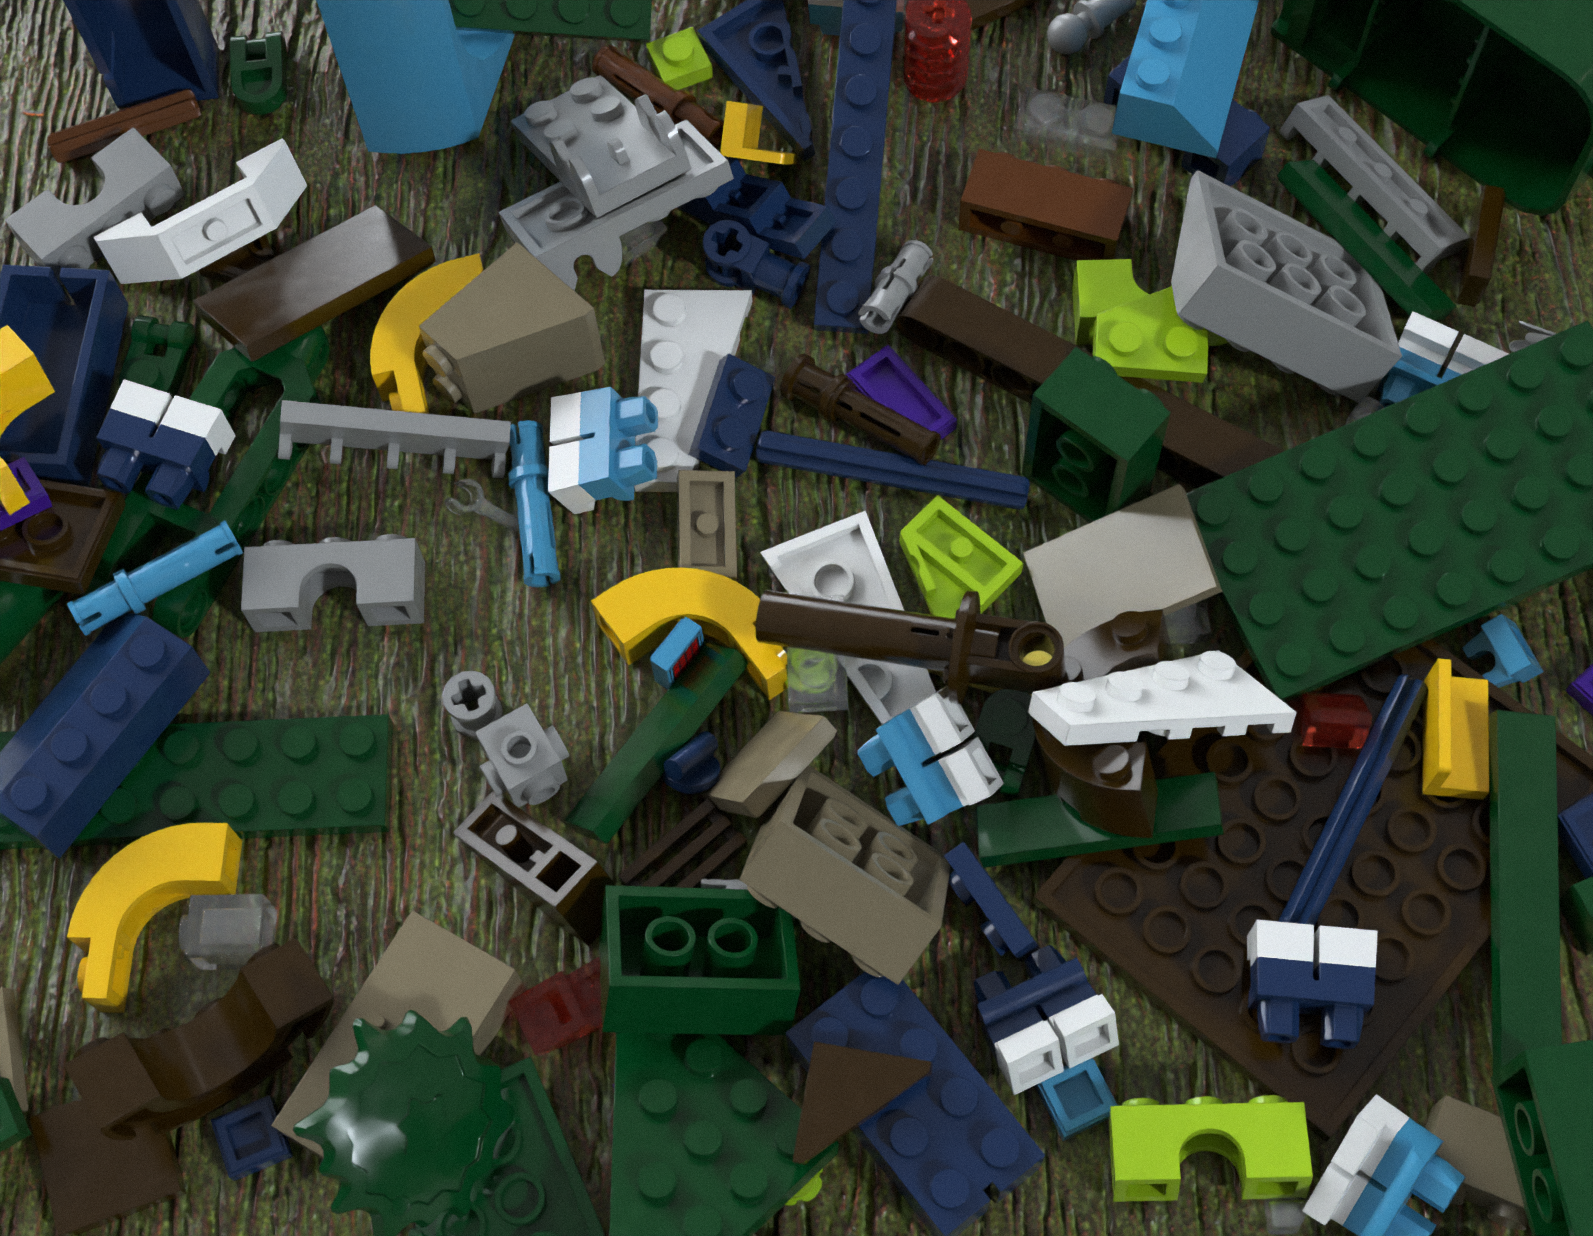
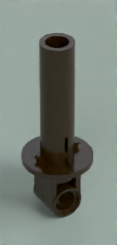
(966, 648)

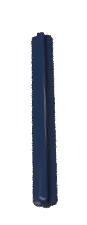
(892, 470)
(1355, 802)

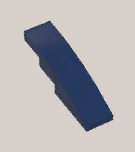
(765, 211)

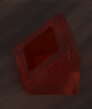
(1334, 720)

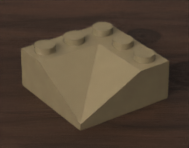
(849, 875)

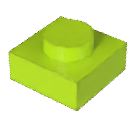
(679, 59)

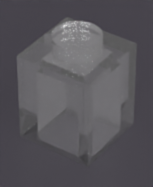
(226, 929)

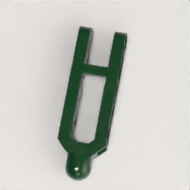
(246, 495)

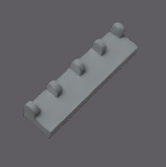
(1376, 180)
(394, 432)

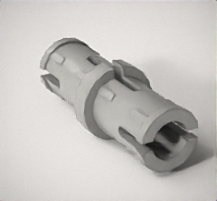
(895, 286)

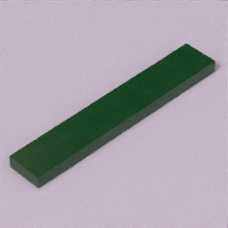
(1524, 884)

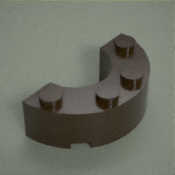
(1109, 781)
(212, 1058)

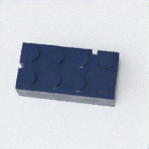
(149, 47)
(77, 354)
(946, 1131)

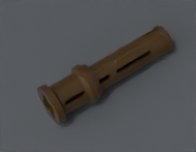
(836, 395)

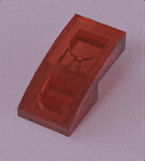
(561, 1008)

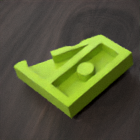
(1151, 340)
(953, 557)

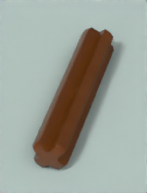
(102, 131)

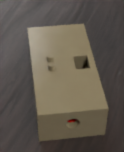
(420, 972)

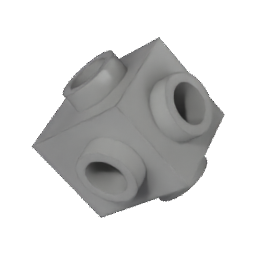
(522, 757)

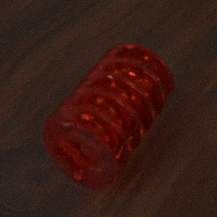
(936, 48)

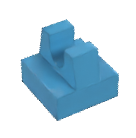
(1512, 653)

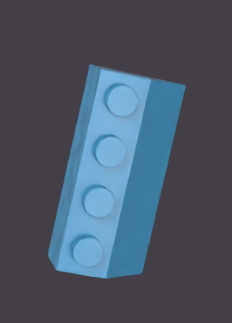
(1184, 73)

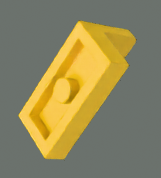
(742, 133)
(1455, 735)

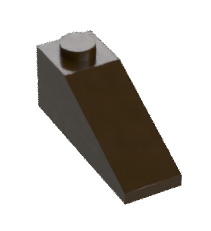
(538, 864)

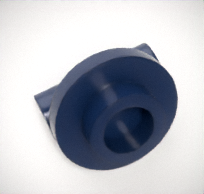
(693, 766)

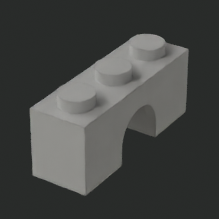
(64, 234)
(288, 578)

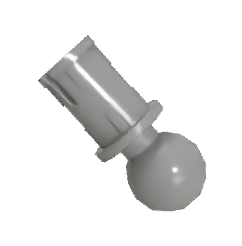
(1069, 31)

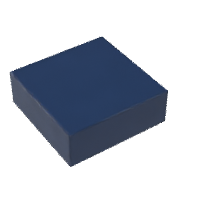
(249, 1140)

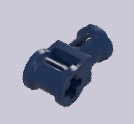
(751, 264)

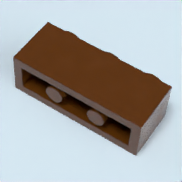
(1044, 207)

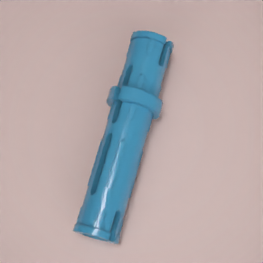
(535, 520)
(154, 578)

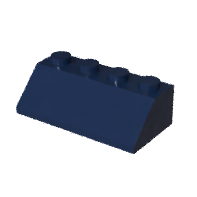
(95, 729)

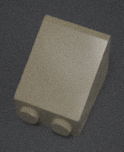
(510, 334)

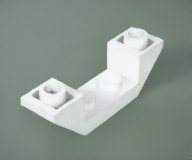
(210, 226)

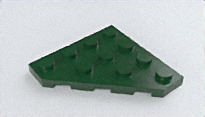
(699, 1140)
(532, 1176)

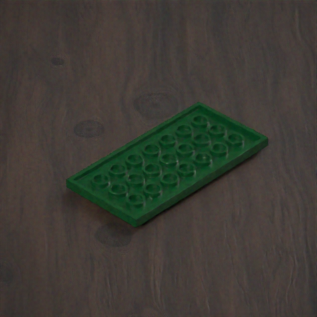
(1409, 517)

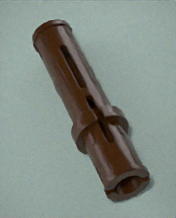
(637, 81)

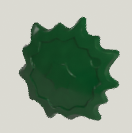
(409, 1123)

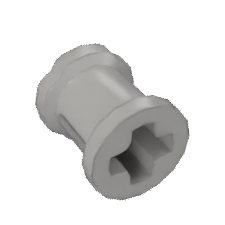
(466, 688)

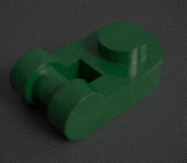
(259, 84)
(156, 371)
(1008, 723)

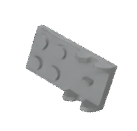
(603, 143)
(561, 229)

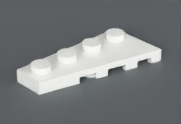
(680, 353)
(850, 563)
(1161, 700)

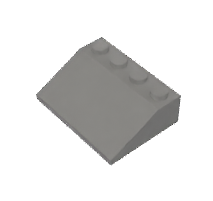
(1280, 291)

